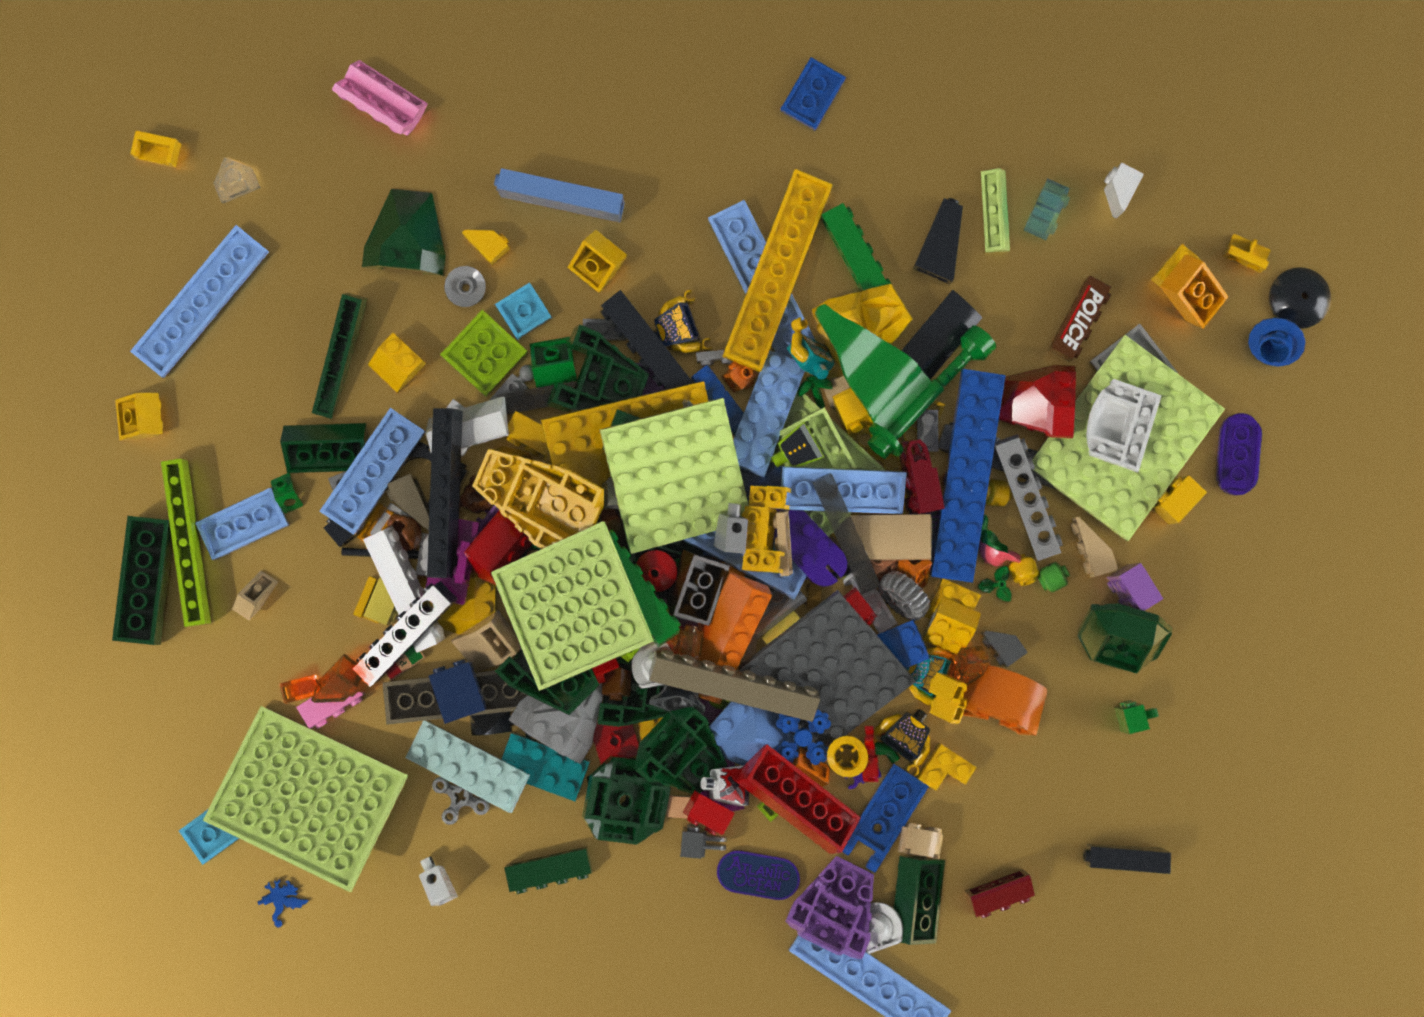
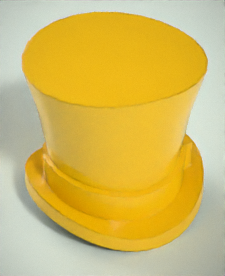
(847, 756)

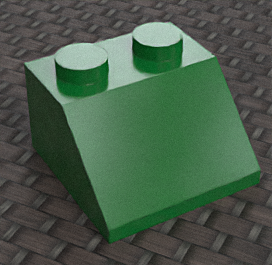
(552, 362)

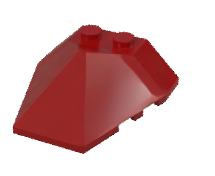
(1041, 400)

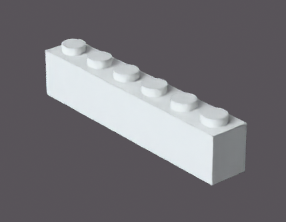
(400, 579)

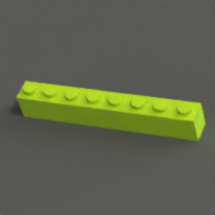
(185, 542)

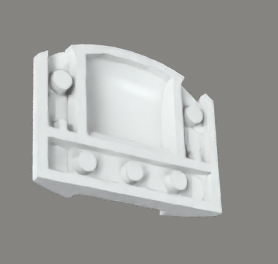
(1121, 424)

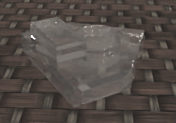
(234, 180)

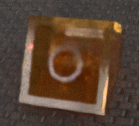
(338, 682)

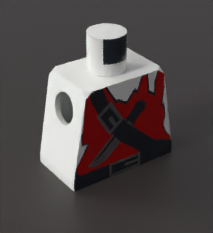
(724, 788)

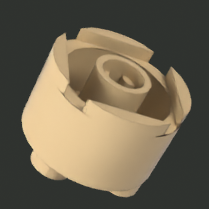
(920, 842)

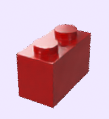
(707, 812)

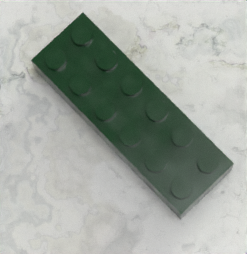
(143, 581)

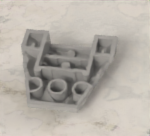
(563, 733)

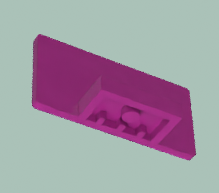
(459, 583)

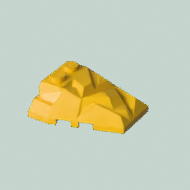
(874, 309)

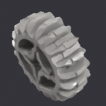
(904, 595)

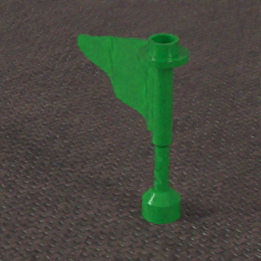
(891, 381)

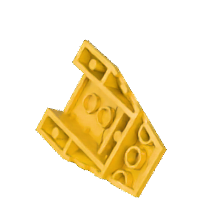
(539, 497)

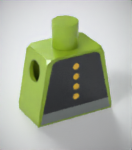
(797, 448)

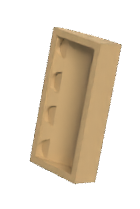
(895, 536)

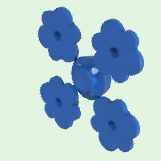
(803, 737)

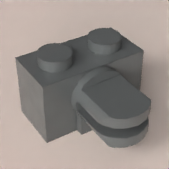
(694, 842)

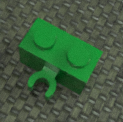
(1133, 716)

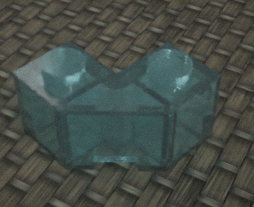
(1047, 209)

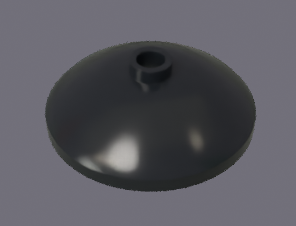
(1288, 303)

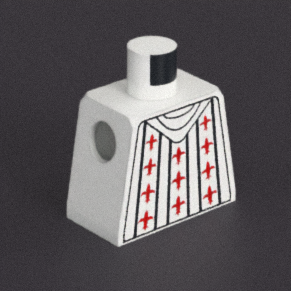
(440, 891)

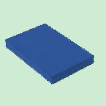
(813, 93)

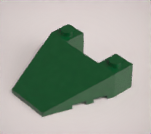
(604, 376)

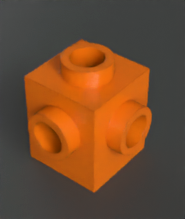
(739, 376)

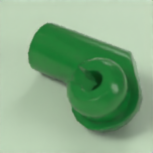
(883, 749)

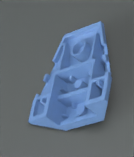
(745, 730)

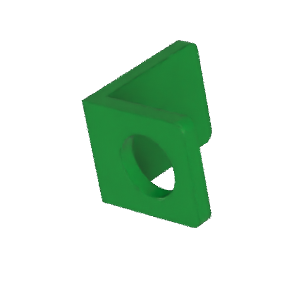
(283, 490)

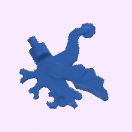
(278, 897)

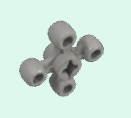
(455, 806)

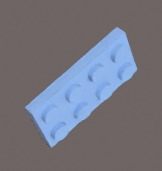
(241, 524)

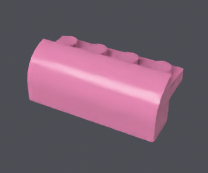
(380, 98)

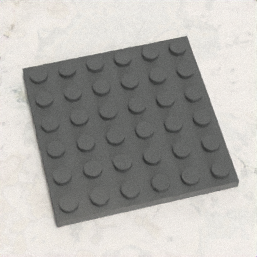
(840, 659)

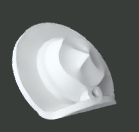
(642, 662)
(885, 927)

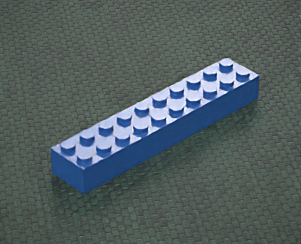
(967, 475)

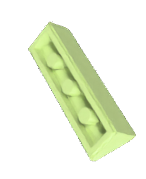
(995, 210)

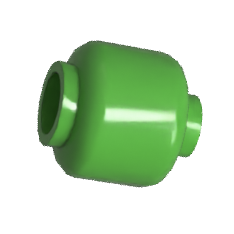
(1053, 577)

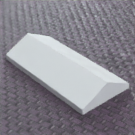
(480, 423)

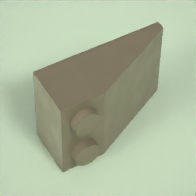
(409, 496)

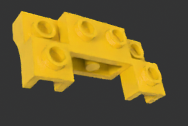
(760, 528)

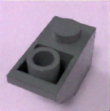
(1006, 647)

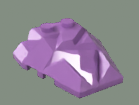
(836, 909)

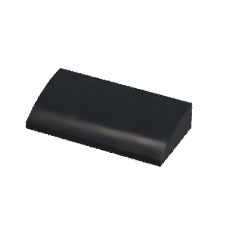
(941, 333)

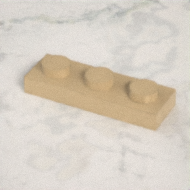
(783, 541)

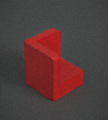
(600, 670)

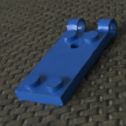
(905, 643)
(889, 807)

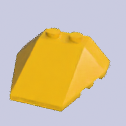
(478, 605)

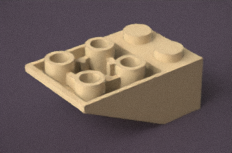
(488, 642)

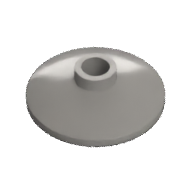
(457, 279)

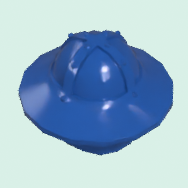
(1276, 342)

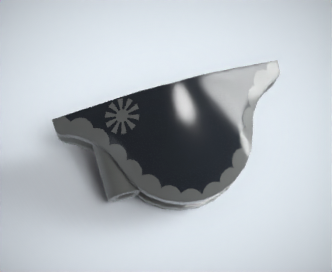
(675, 698)

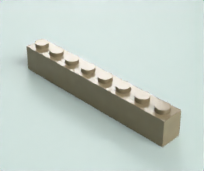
(734, 685)

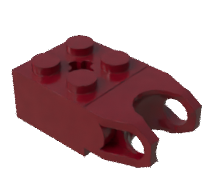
(922, 479)

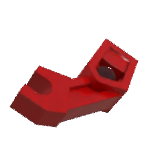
(871, 772)

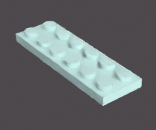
(467, 766)

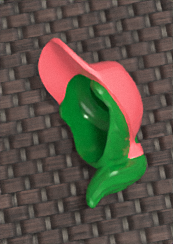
(992, 550)

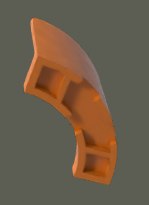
(1006, 697)

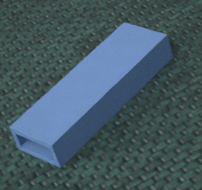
(560, 195)

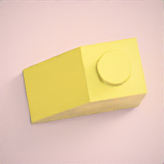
(381, 606)

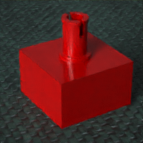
(615, 741)

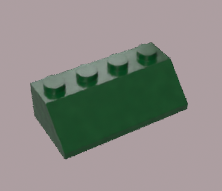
(322, 446)
(919, 898)

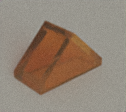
(298, 689)

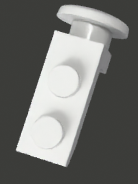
(884, 618)

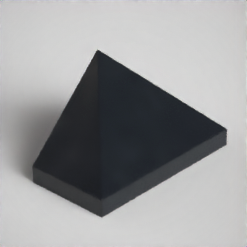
(490, 723)

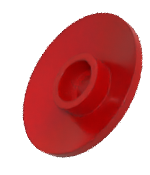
(663, 564)

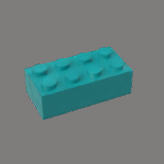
(546, 766)

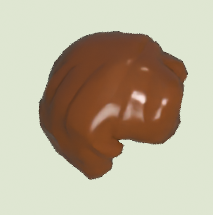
(472, 499)
(407, 529)

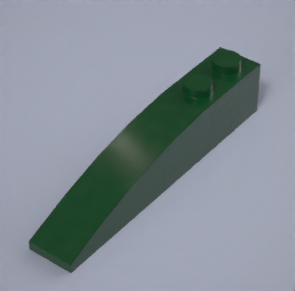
(339, 353)

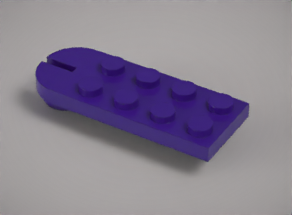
(814, 550)

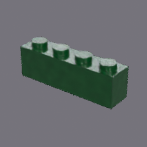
(548, 869)

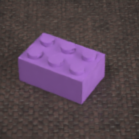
(1134, 587)

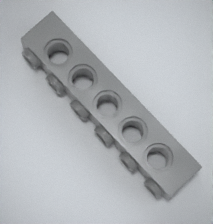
(1042, 547)

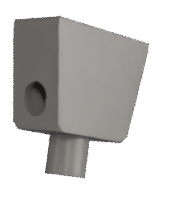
(731, 530)

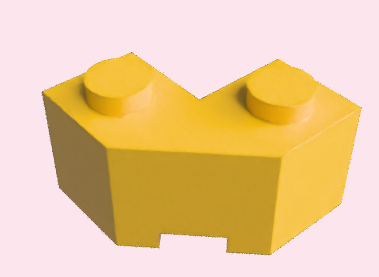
(949, 698)

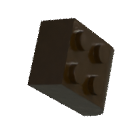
(696, 587)

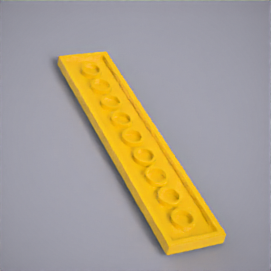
(777, 270)

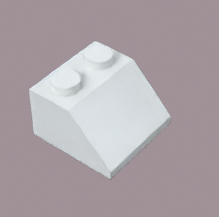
(1121, 187)

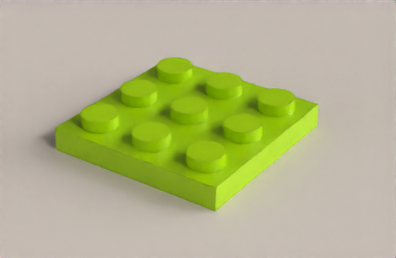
(484, 353)

